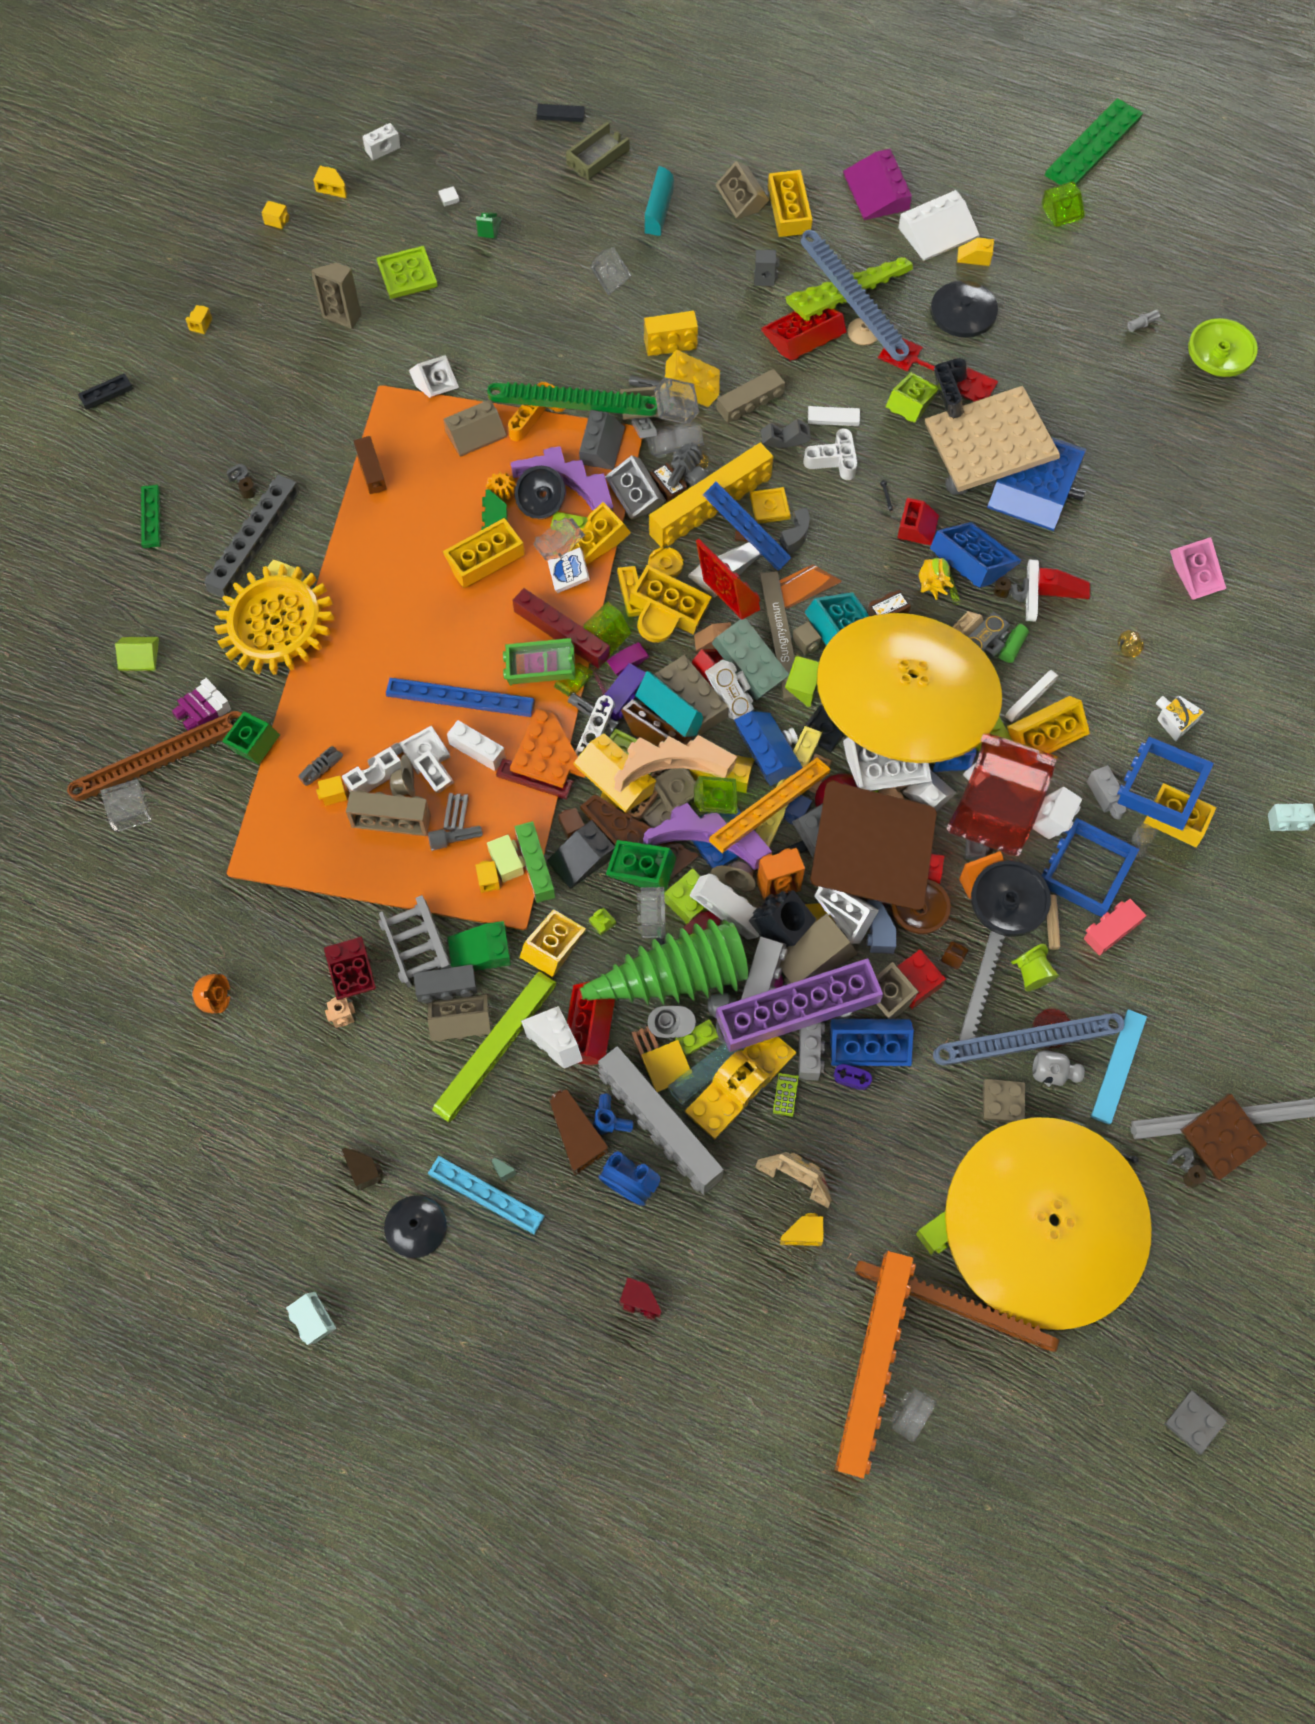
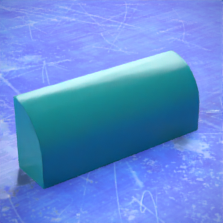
(659, 201)
(669, 705)

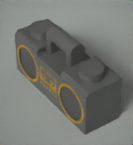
(989, 633)

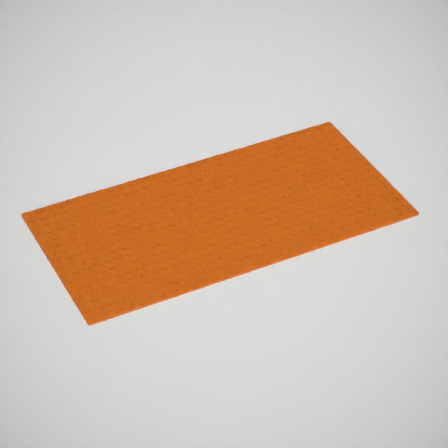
(413, 621)

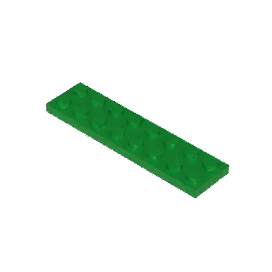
(1094, 143)

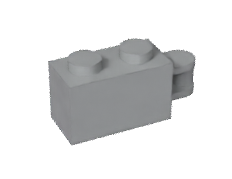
(1105, 790)

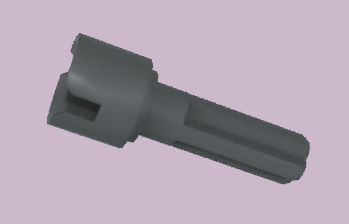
(439, 838)

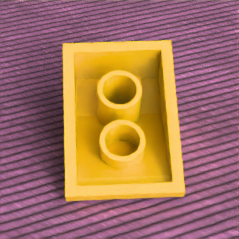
(552, 943)

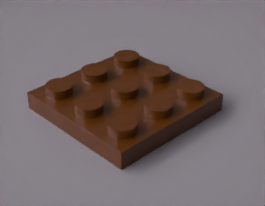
(1224, 1136)

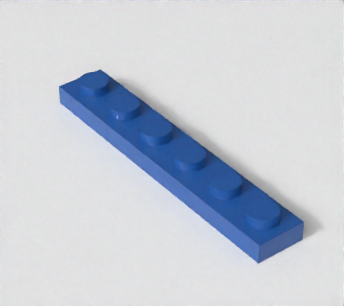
(747, 526)

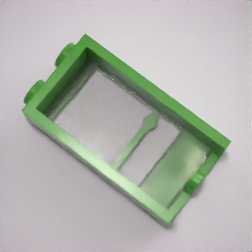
(539, 661)

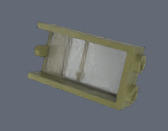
(596, 151)

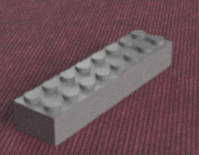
(660, 1121)

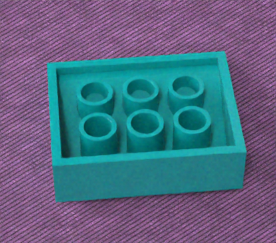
(834, 613)

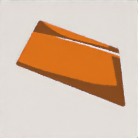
(805, 585)

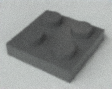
(1195, 1422)

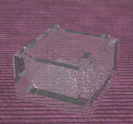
(676, 400)
(558, 539)
(126, 805)
(652, 912)

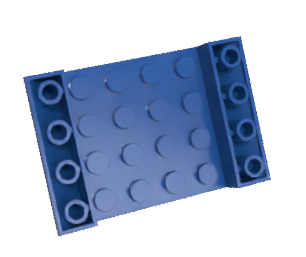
(1040, 491)

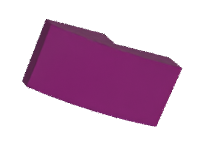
(633, 654)

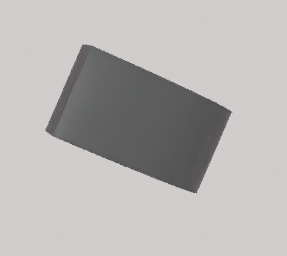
(792, 435)
(795, 537)

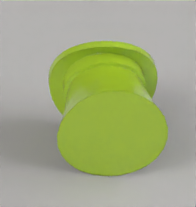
(1035, 968)

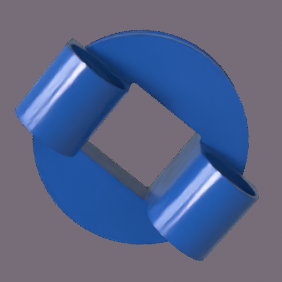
(630, 1183)

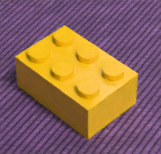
(670, 333)
(694, 371)
(1197, 821)

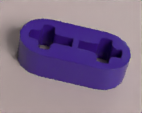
(851, 1081)

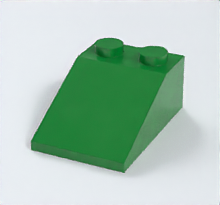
(641, 864)
(481, 946)

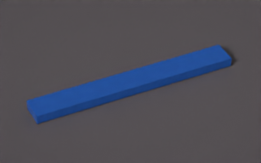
(460, 697)

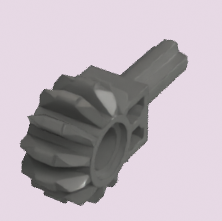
(684, 461)

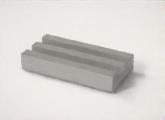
(457, 798)

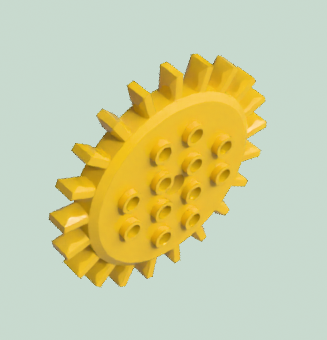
(250, 607)

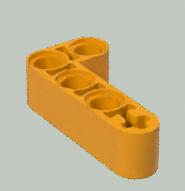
(526, 417)

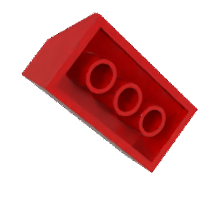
(590, 1025)

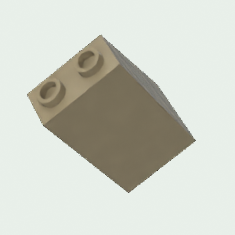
(817, 951)

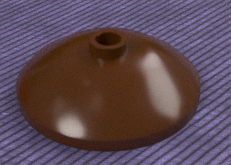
(934, 914)

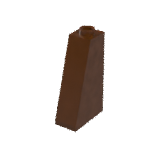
(578, 1135)

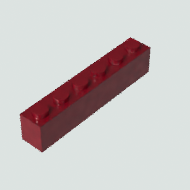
(561, 627)

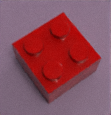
(922, 975)

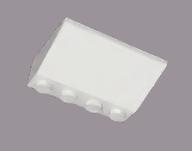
(938, 225)
(879, 772)

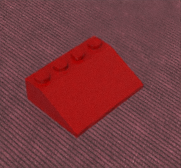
(795, 336)
(727, 583)

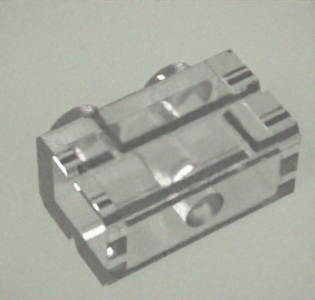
(913, 1414)

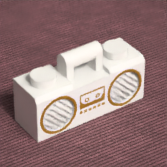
(725, 683)

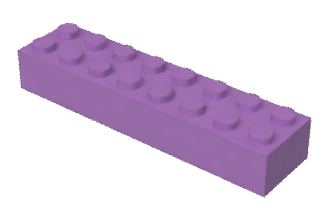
(798, 1005)

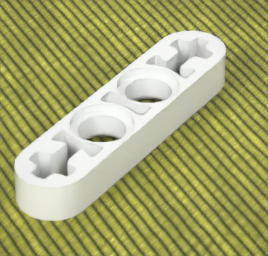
(1032, 594)
(1031, 696)
(591, 728)

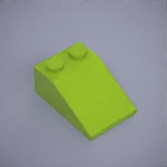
(911, 397)

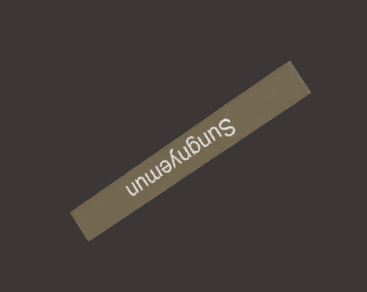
(778, 625)

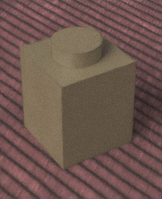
(806, 638)

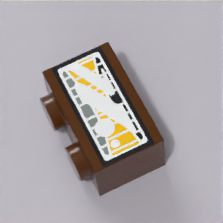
(661, 478)
(892, 603)

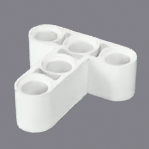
(834, 455)

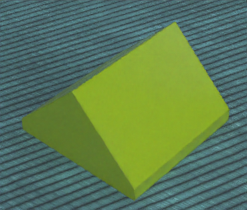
(137, 653)
(803, 680)

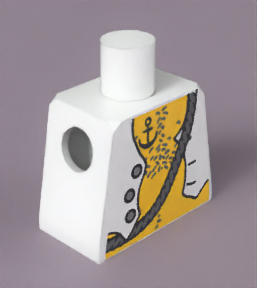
(1178, 716)

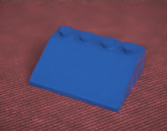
(973, 553)

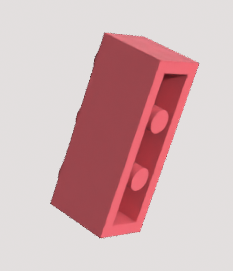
(1114, 926)

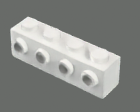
(725, 904)

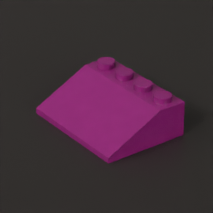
(878, 185)

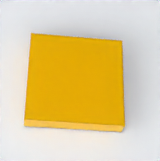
(770, 505)
(665, 1065)

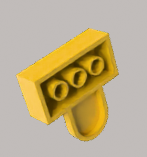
(666, 605)

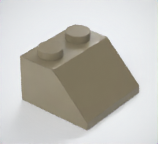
(897, 991)

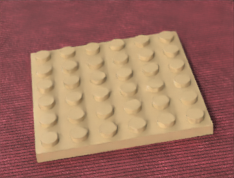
(992, 439)

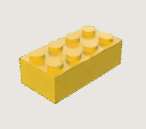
(789, 203)

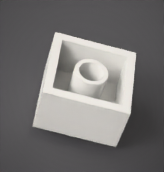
(1057, 813)

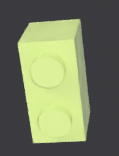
(506, 859)

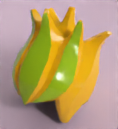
(935, 576)

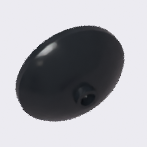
(530, 489)
(417, 1240)

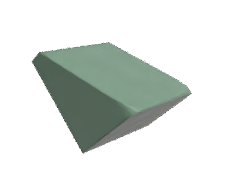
(504, 1171)

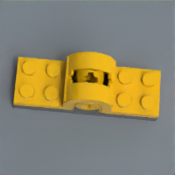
(738, 1085)

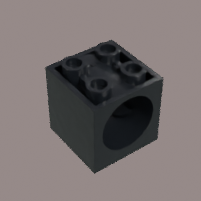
(794, 915)

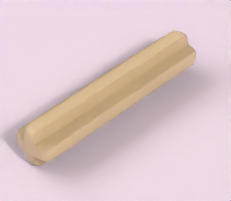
(1053, 924)

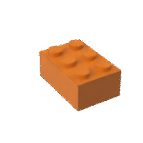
(780, 872)

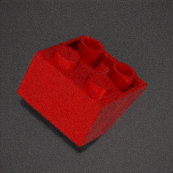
(918, 522)

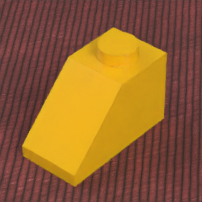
(329, 182)
(976, 252)
(805, 1232)

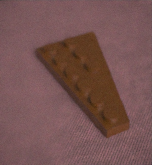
(621, 826)

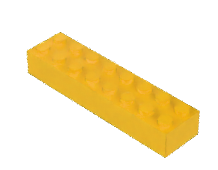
(692, 508)

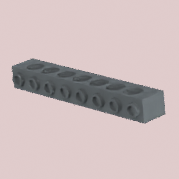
(267, 512)

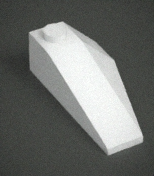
(737, 559)

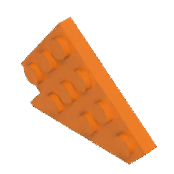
(545, 751)

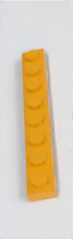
(769, 805)

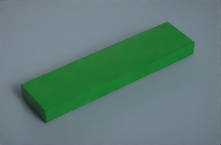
(150, 516)

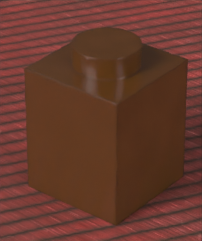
(570, 821)

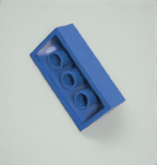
(767, 746)
(871, 1042)

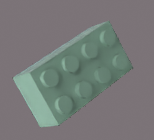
(752, 656)

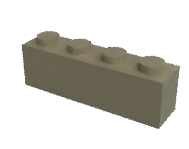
(750, 395)

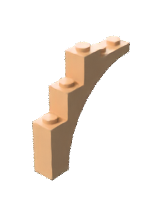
(672, 754)

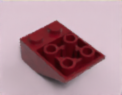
(349, 968)

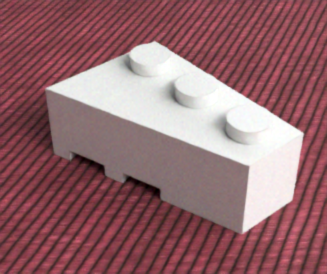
(848, 911)
(553, 1035)

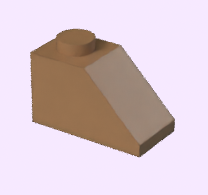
(705, 637)

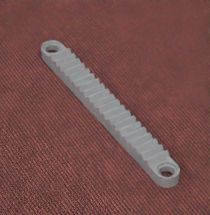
(981, 986)

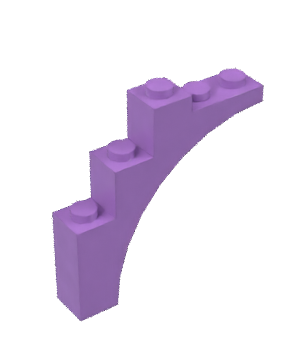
(591, 488)
(688, 826)

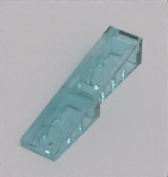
(699, 1075)

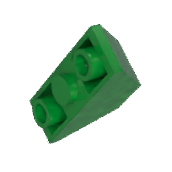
(488, 225)
(494, 509)

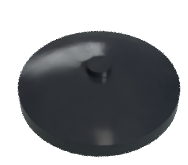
(964, 309)
(1010, 898)

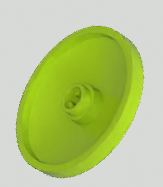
(1222, 347)

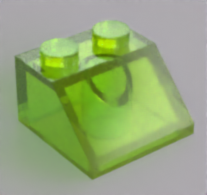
(1063, 204)
(608, 626)
(716, 795)

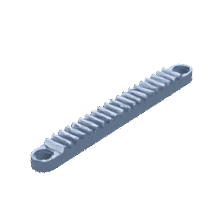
(855, 295)
(1028, 1039)

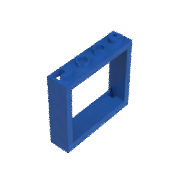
(1152, 808)
(1104, 839)

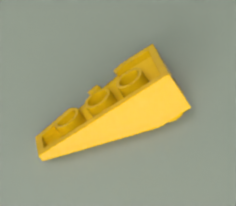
(601, 533)

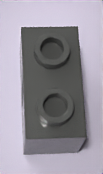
(765, 267)

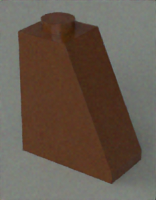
(369, 465)

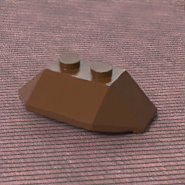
(648, 725)

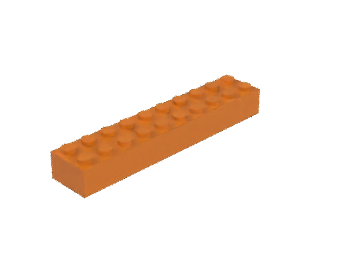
(874, 1365)

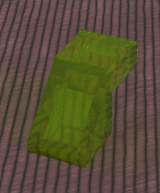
(569, 686)

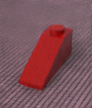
(1061, 584)

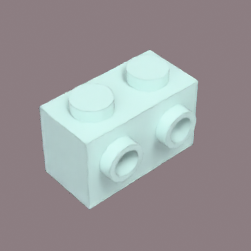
(1291, 817)
(310, 1318)

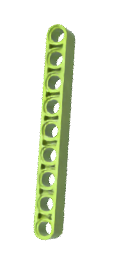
(493, 1047)

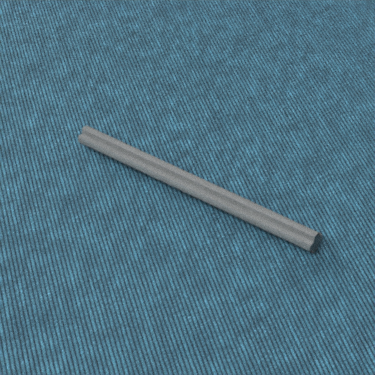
(1257, 1114)

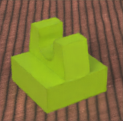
(602, 921)

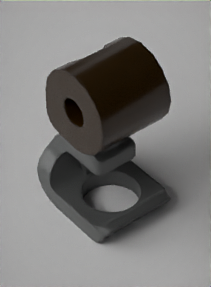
(244, 481)
(1004, 588)
(1193, 1174)

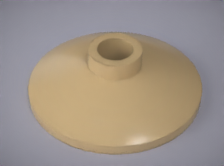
(860, 333)

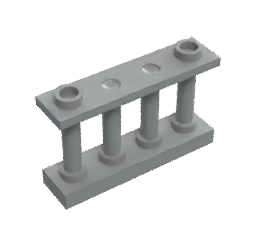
(427, 926)

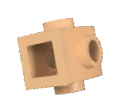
(340, 1012)

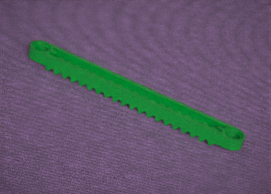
(572, 399)

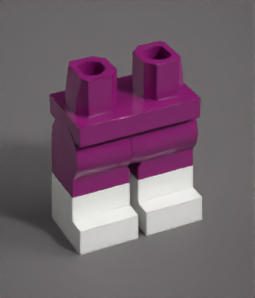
(201, 705)

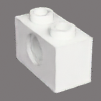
(381, 141)
(433, 771)

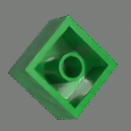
(251, 737)

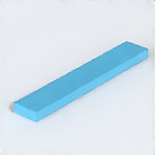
(1118, 1067)
(486, 1195)

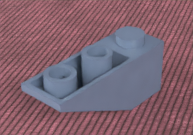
(882, 931)

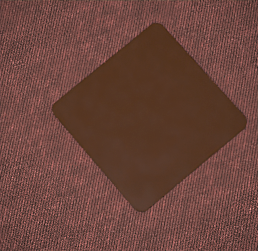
(874, 846)

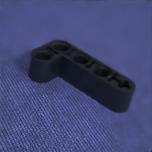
(946, 377)

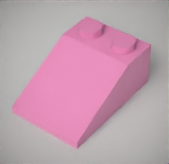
(1198, 568)

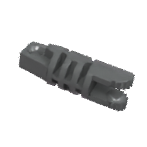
(320, 765)

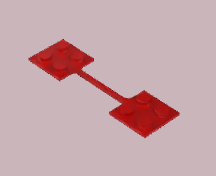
(974, 387)

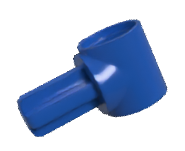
(605, 1114)

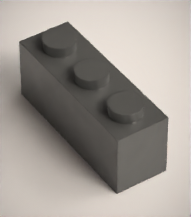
(445, 983)

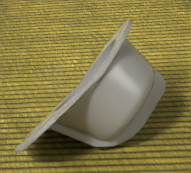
(671, 1021)

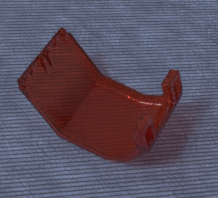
(1003, 794)

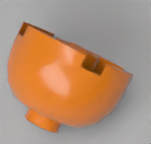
(211, 993)

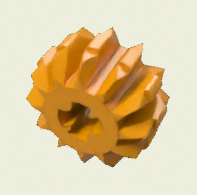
(501, 485)

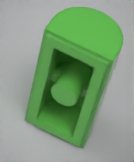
(1013, 643)

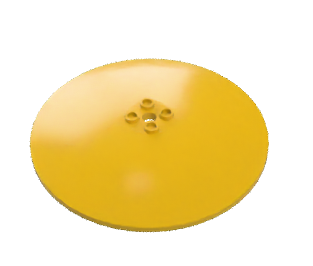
(905, 718)
(1004, 1234)

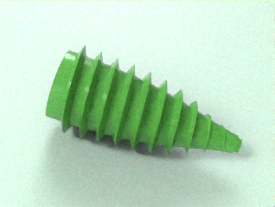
(677, 967)

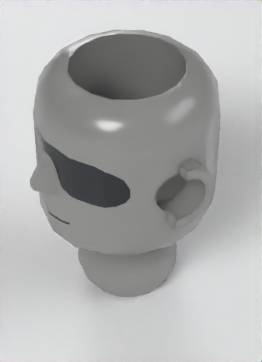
(1055, 1069)

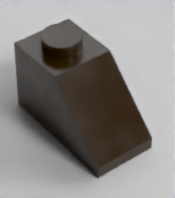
(362, 1168)

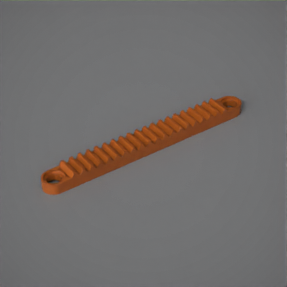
(153, 757)
(969, 1310)

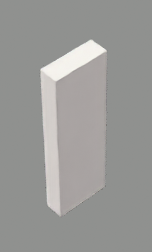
(833, 416)

